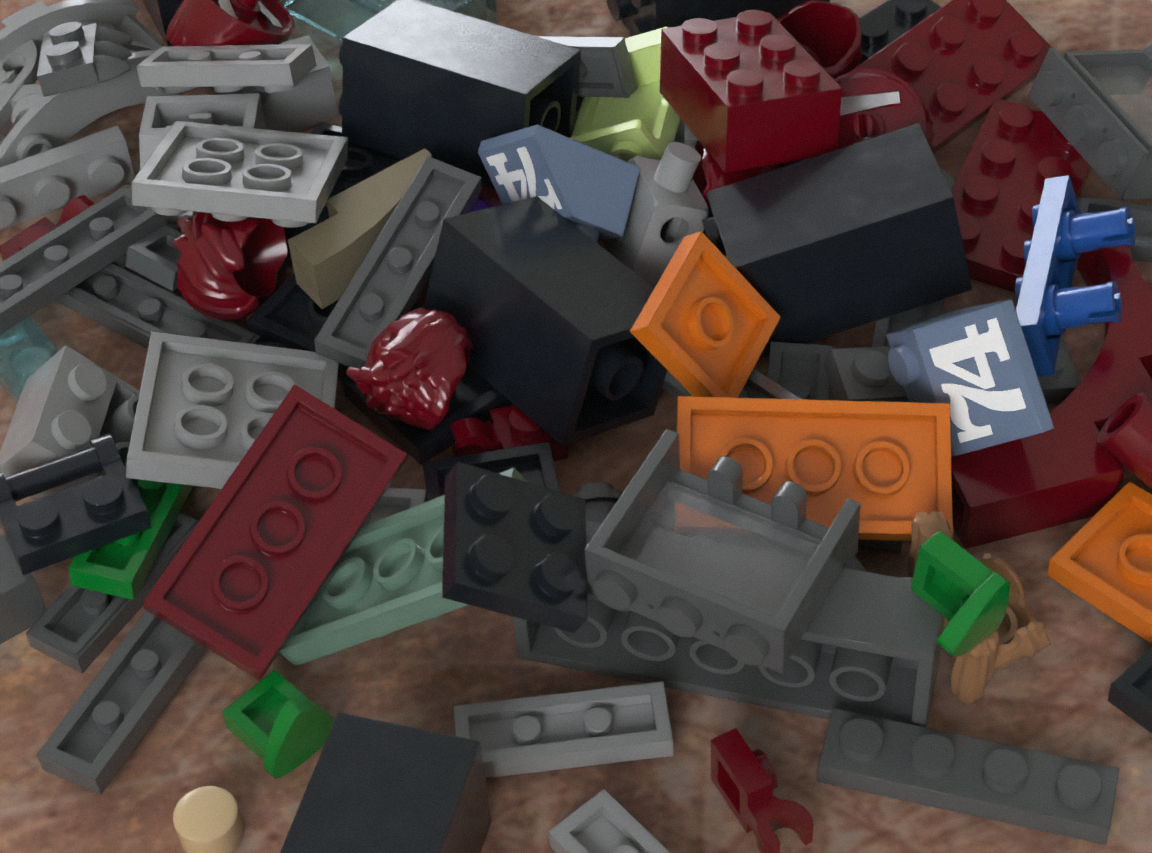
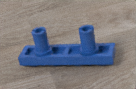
(1045, 292)

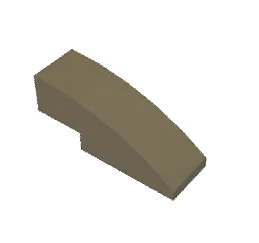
(334, 249)

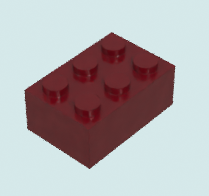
(749, 91)

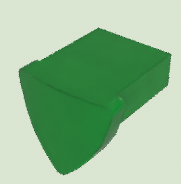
(960, 591)
(278, 724)

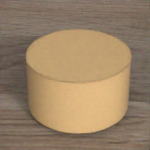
(208, 821)

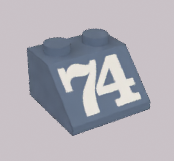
(570, 177)
(978, 366)

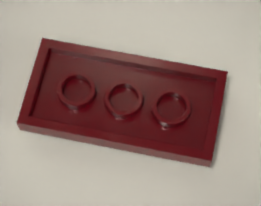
(964, 61)
(1004, 182)
(275, 532)

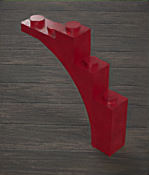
(1065, 470)

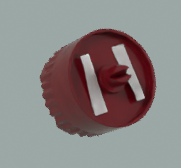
(230, 23)
(876, 105)

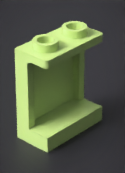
(632, 124)

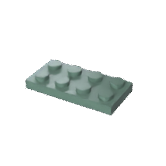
(380, 584)

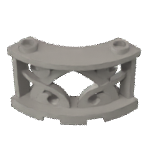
(52, 120)

